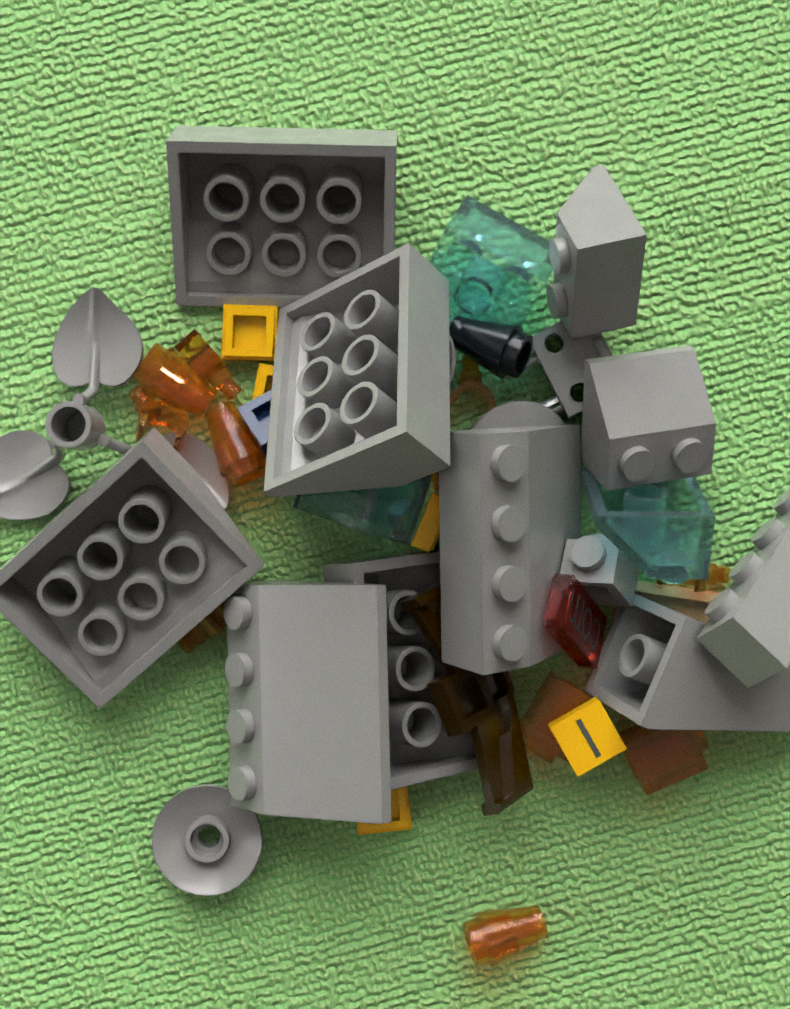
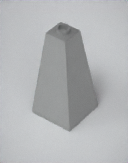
(671, 682)

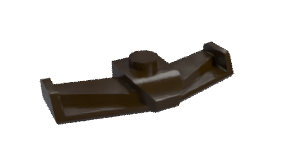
(477, 705)

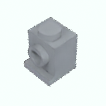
(601, 564)

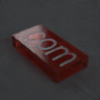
(575, 620)

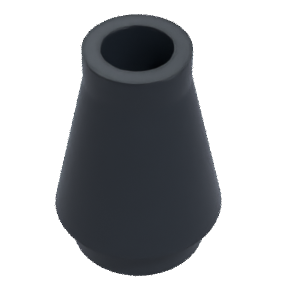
(493, 345)

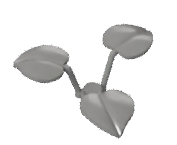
(90, 348)

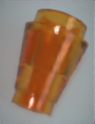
(172, 380)
(234, 446)
(503, 933)

